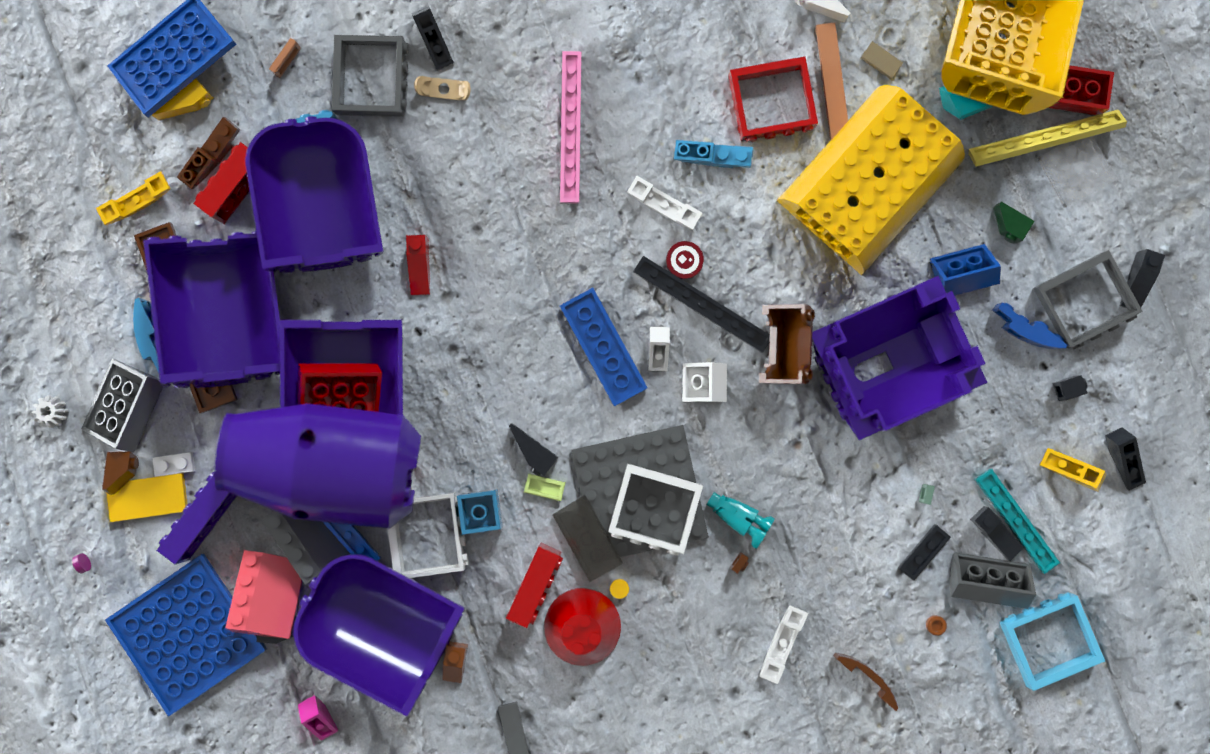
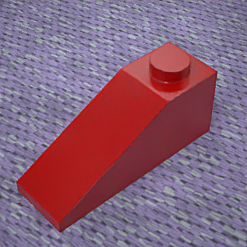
(418, 264)

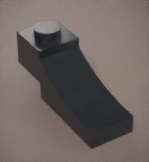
(996, 533)

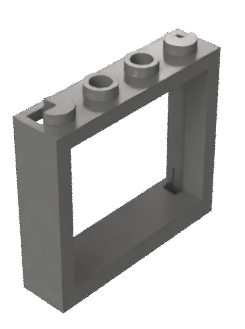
(338, 84)
(1110, 325)

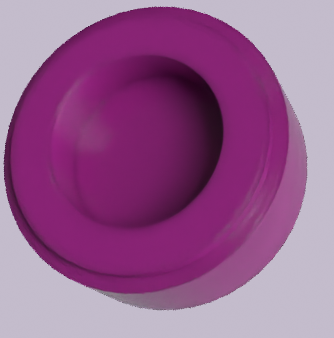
(81, 563)

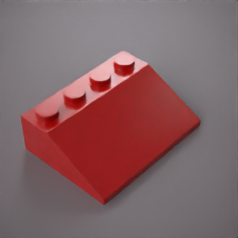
(340, 385)

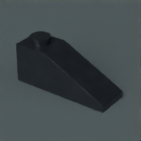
(432, 38)
(1144, 274)
(535, 453)
(1126, 456)

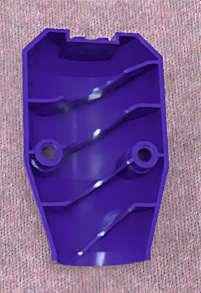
(321, 463)

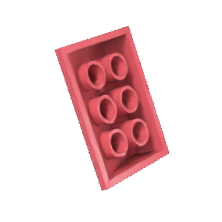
(264, 596)

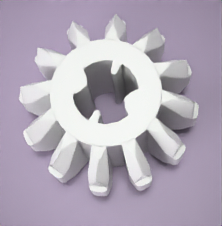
(50, 404)

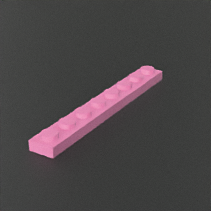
(570, 127)

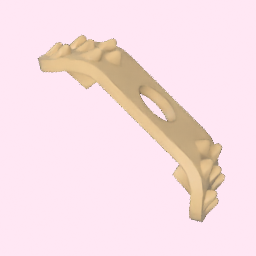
(430, 88)

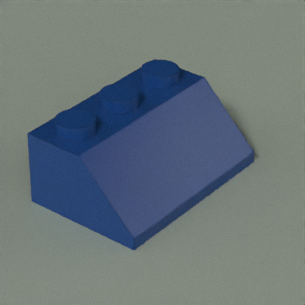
(967, 270)

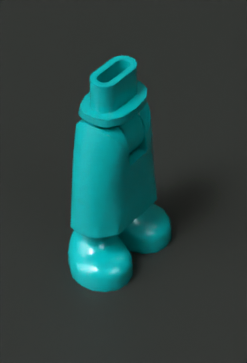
(740, 517)

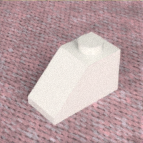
(659, 348)

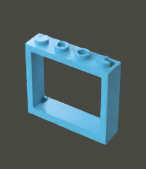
(1065, 669)

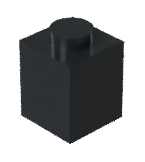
(1070, 388)

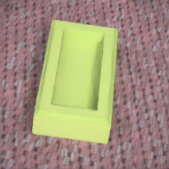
(544, 487)

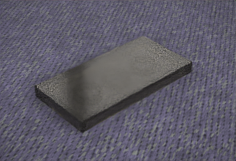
(587, 538)

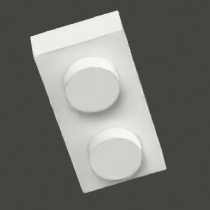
(173, 464)

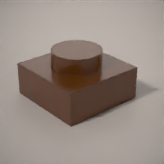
(740, 563)

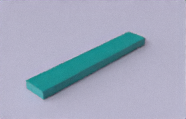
(1017, 521)

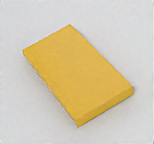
(148, 498)

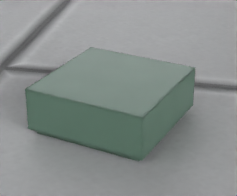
(926, 494)

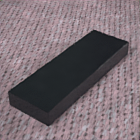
(924, 552)

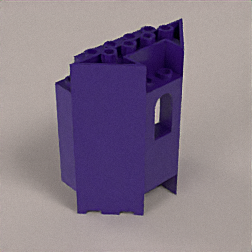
(923, 345)

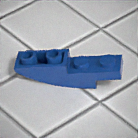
(1034, 333)

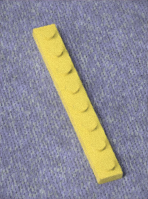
(1047, 138)

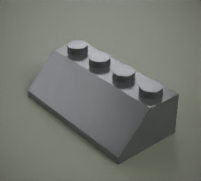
(991, 580)

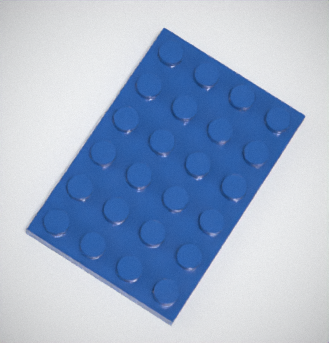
(171, 55)

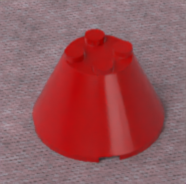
(582, 626)

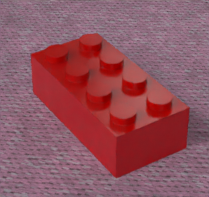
(1086, 91)
(226, 188)
(533, 585)

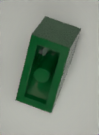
(1012, 223)

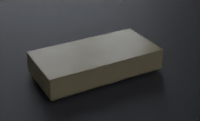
(881, 60)

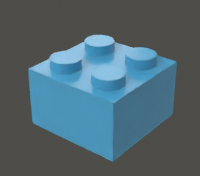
(479, 511)

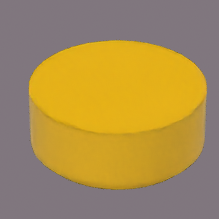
(619, 588)

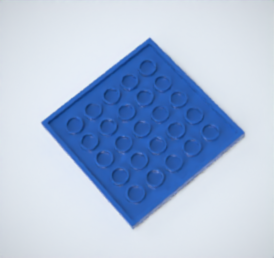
(181, 635)

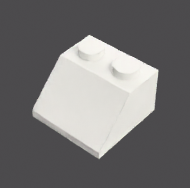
(704, 382)

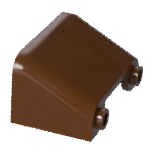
(789, 344)

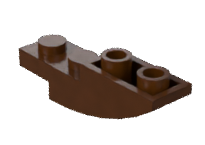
(210, 154)

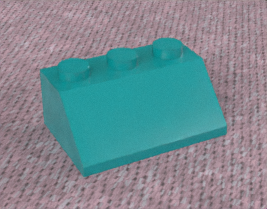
(961, 106)

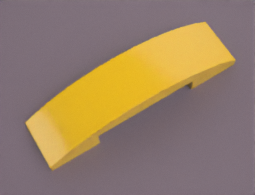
(134, 201)

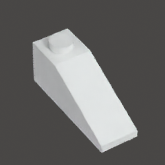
(828, 8)

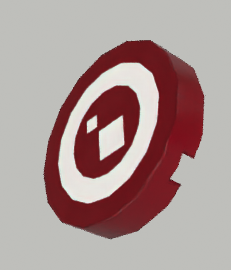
(684, 259)

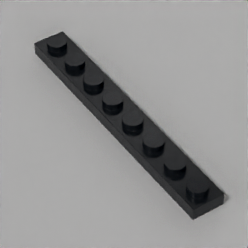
(702, 304)

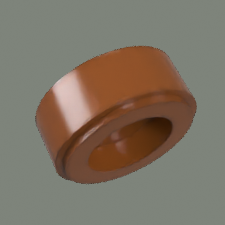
(936, 625)

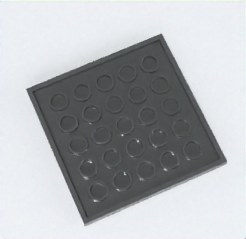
(648, 504)

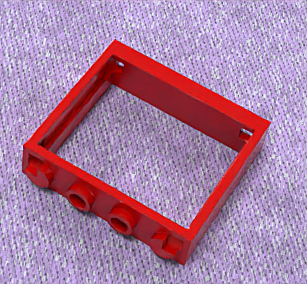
(766, 70)

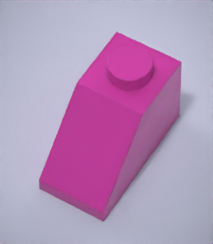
(316, 718)

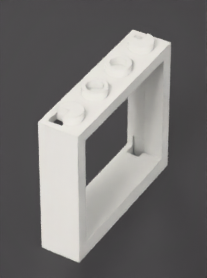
(638, 538)
(396, 549)

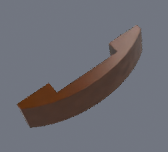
(884, 693)

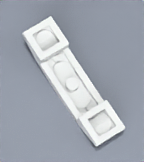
(664, 204)
(782, 643)

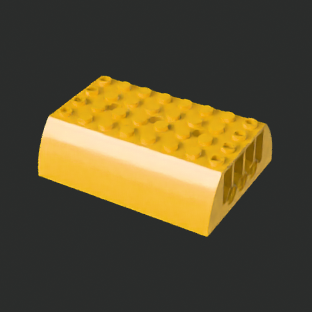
(1016, 72)
(847, 168)

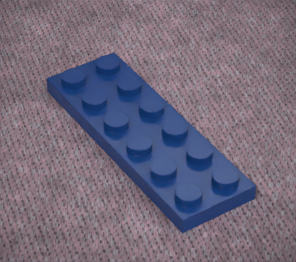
(603, 346)

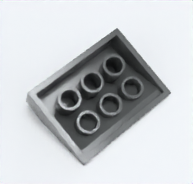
(122, 406)
(304, 543)

